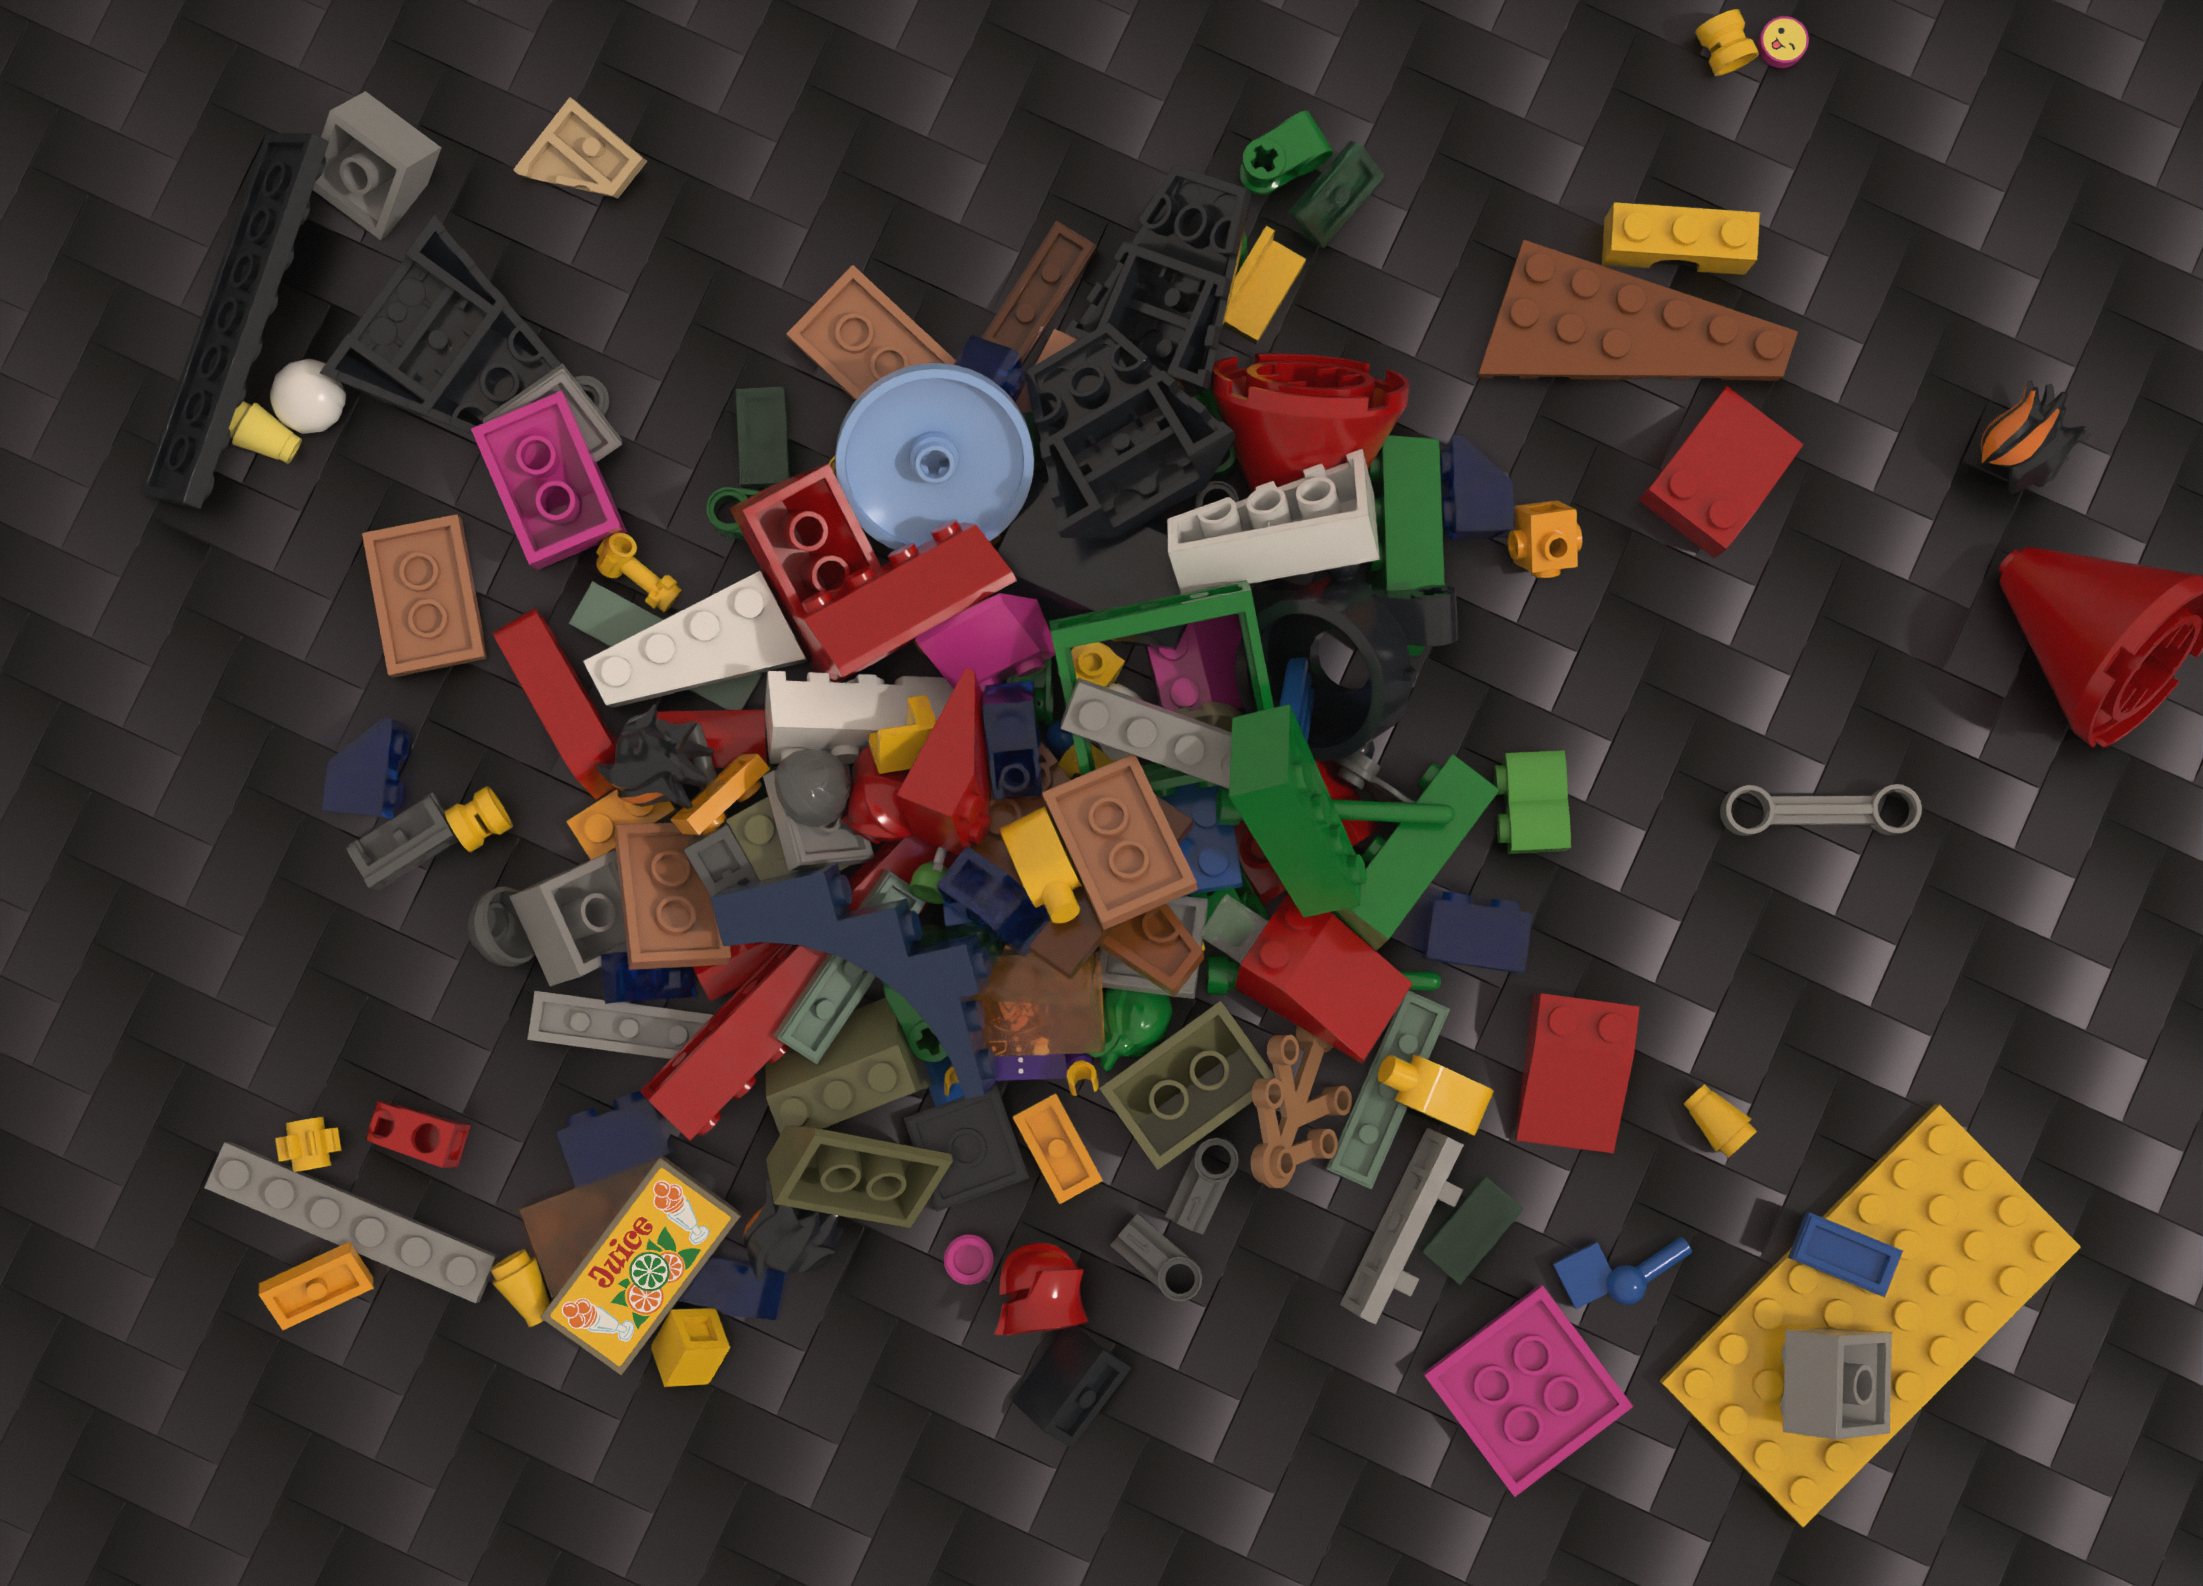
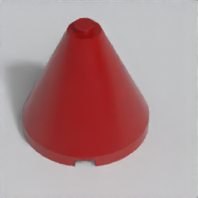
(1304, 412)
(2104, 633)

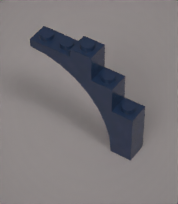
(883, 939)

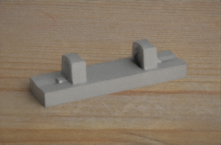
(1402, 1225)

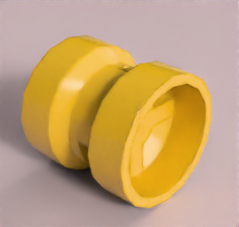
(1727, 42)
(478, 819)

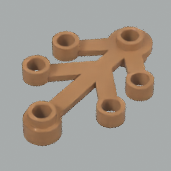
(1277, 1156)

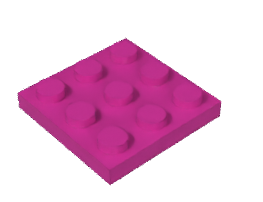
(1527, 1390)

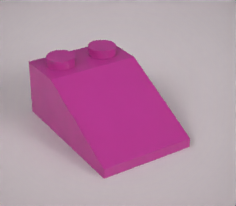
(548, 480)

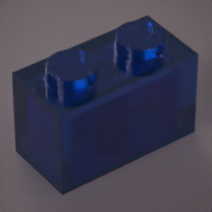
(1477, 934)
(614, 1140)

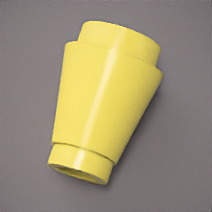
(262, 433)

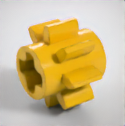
(308, 1144)

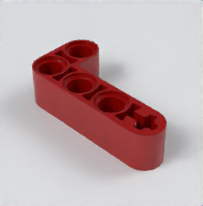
(559, 699)

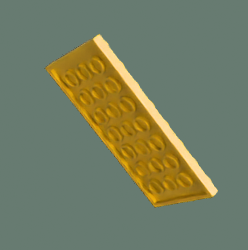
(1966, 1267)

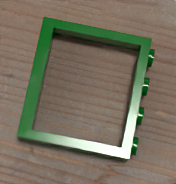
(1152, 616)

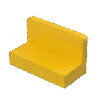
(1261, 286)

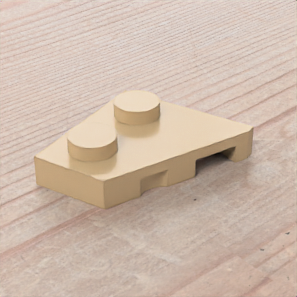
(581, 154)

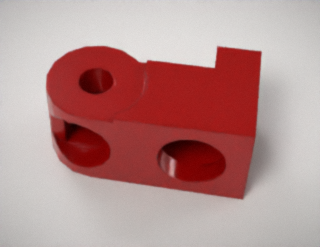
(418, 1134)

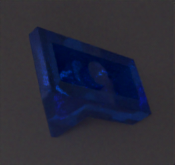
(643, 984)
(735, 1289)

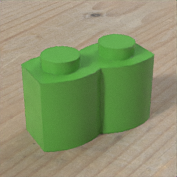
(1534, 802)

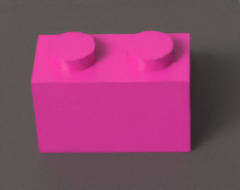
(993, 639)
(1199, 667)

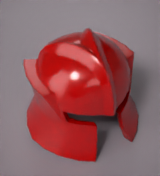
(873, 802)
(1042, 1291)

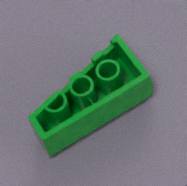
(1407, 517)
(1292, 812)
(1415, 852)

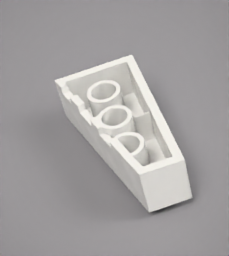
(1279, 530)
(710, 642)
(840, 715)

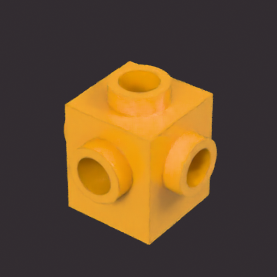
(1545, 538)

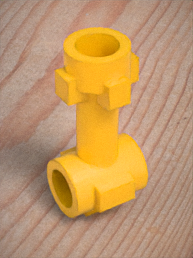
(617, 559)

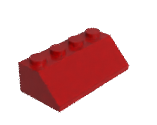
(806, 543)
(902, 597)

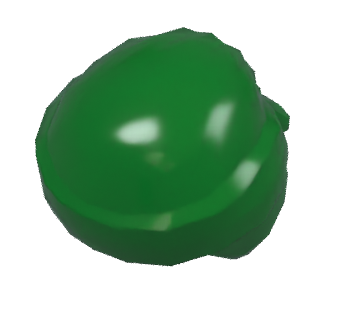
(1132, 1024)

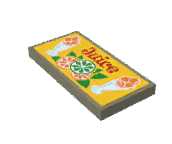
(641, 1265)

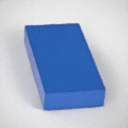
(1845, 1254)

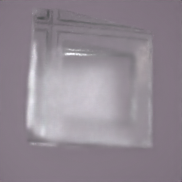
(1233, 928)

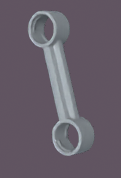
(1821, 810)

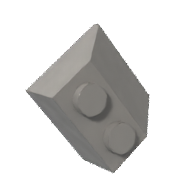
(374, 163)
(574, 918)
(1836, 1382)

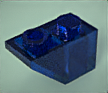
(995, 362)
(1479, 493)
(1013, 739)
(365, 773)
(992, 901)

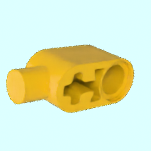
(1043, 864)
(1436, 1091)

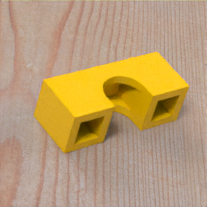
(1654, 233)

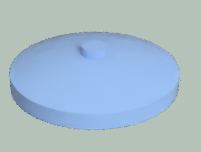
(932, 451)

